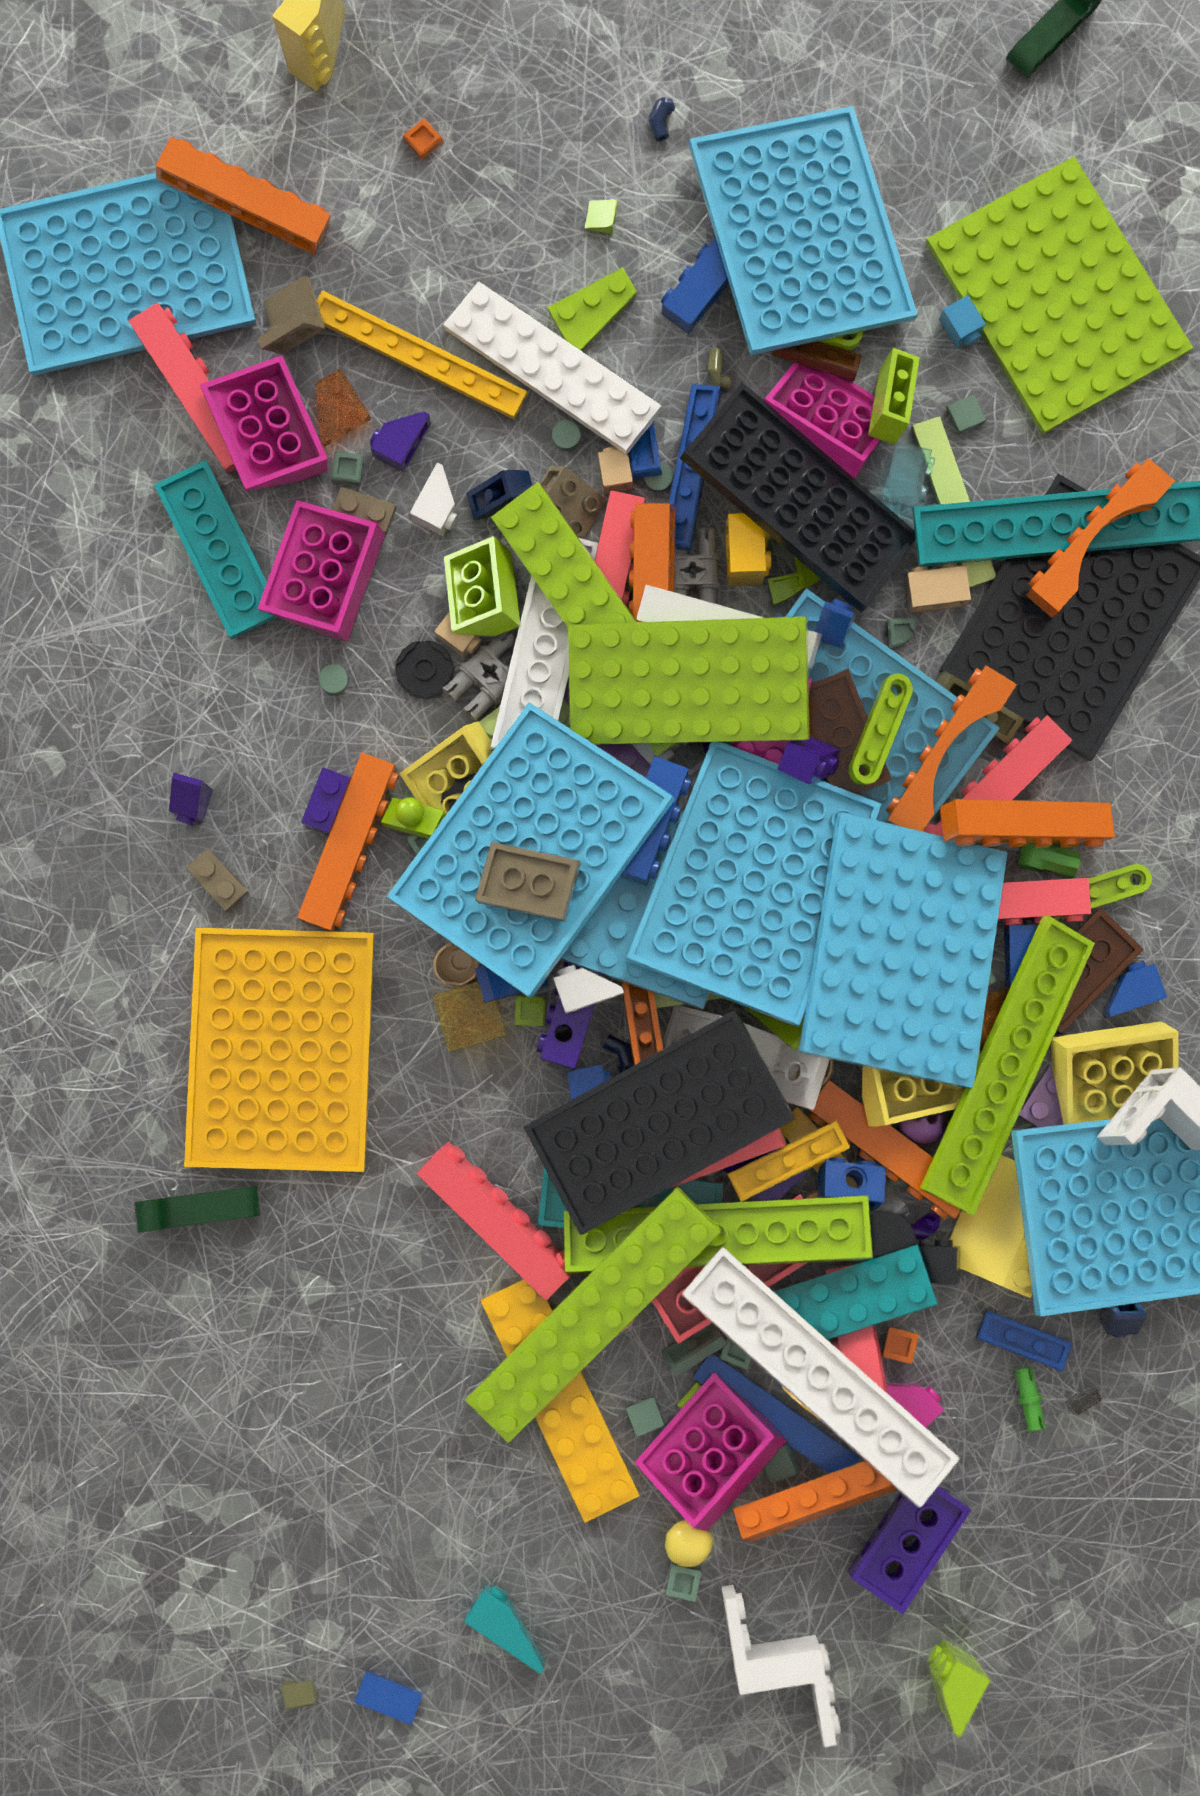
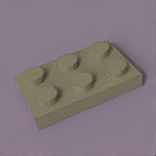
(528, 881)

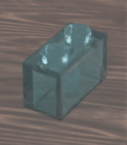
(907, 475)

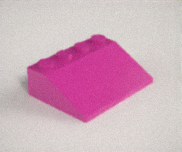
(829, 413)
(265, 425)
(322, 570)
(710, 1452)

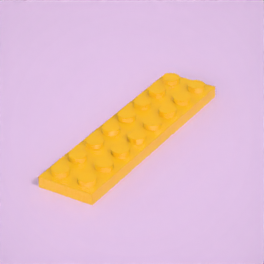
(571, 1419)

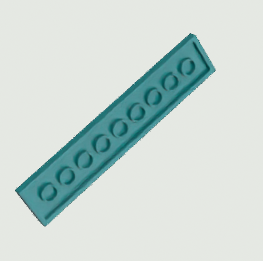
(1045, 522)

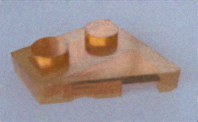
(338, 407)

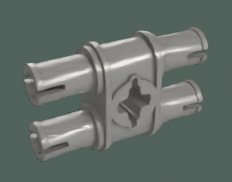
(705, 567)
(474, 674)

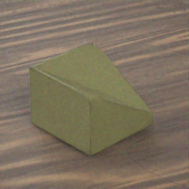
(299, 1694)

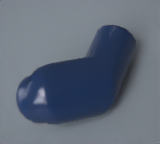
(657, 116)
(623, 1051)

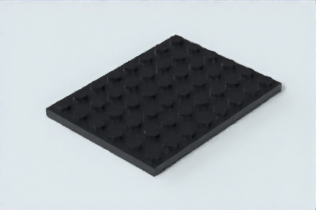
(1093, 649)

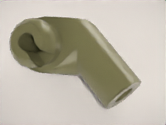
(715, 370)

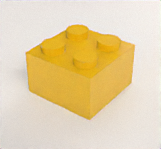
(745, 551)

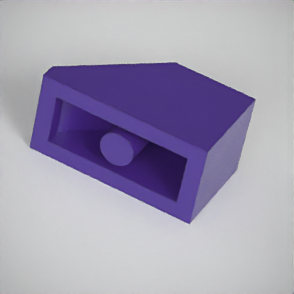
(400, 439)
(189, 799)

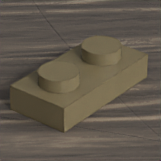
(365, 507)
(217, 880)

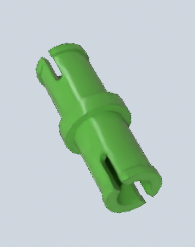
(1030, 1399)

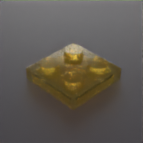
(467, 1018)

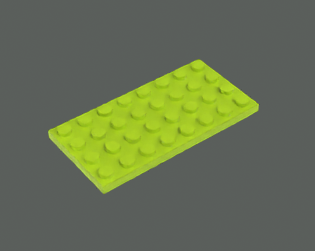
(690, 681)

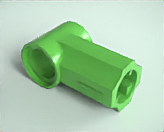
(1049, 859)

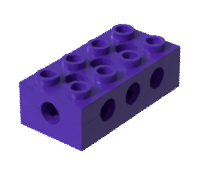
(565, 1053)
(915, 1561)

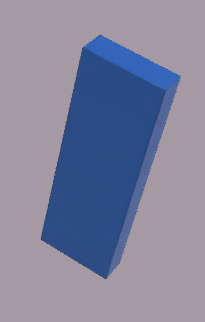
(1024, 1340)

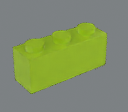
(894, 396)

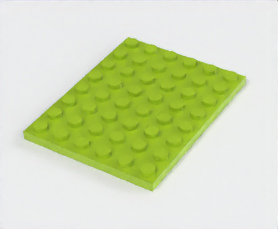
(1059, 295)

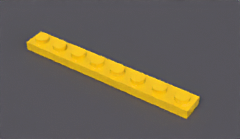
(421, 356)

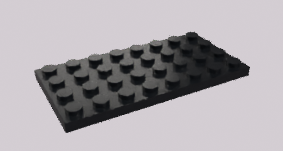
(800, 497)
(659, 1122)

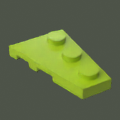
(590, 309)

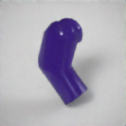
(926, 1225)

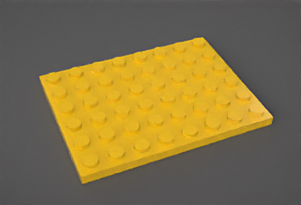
(279, 1050)

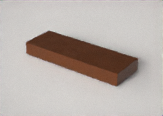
(823, 358)

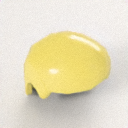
(687, 1545)

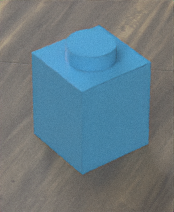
(962, 322)

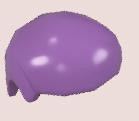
(924, 1129)

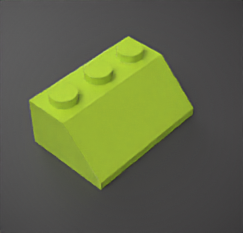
(482, 589)
(957, 1683)

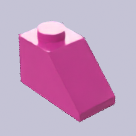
(917, 1401)

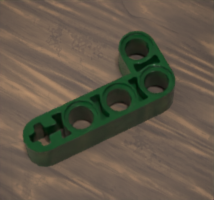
(1049, 34)
(197, 1209)

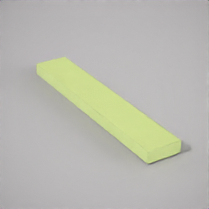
(948, 485)

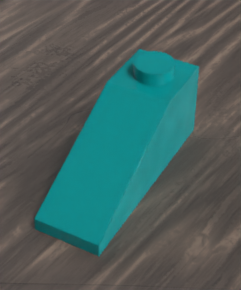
(500, 1622)

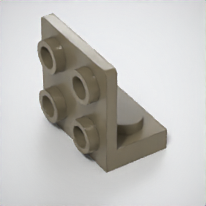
(292, 317)
(573, 498)

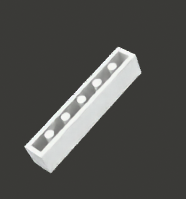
(665, 605)

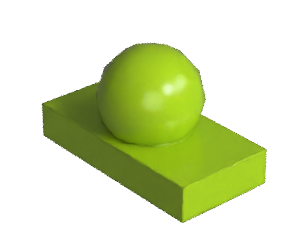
(412, 817)

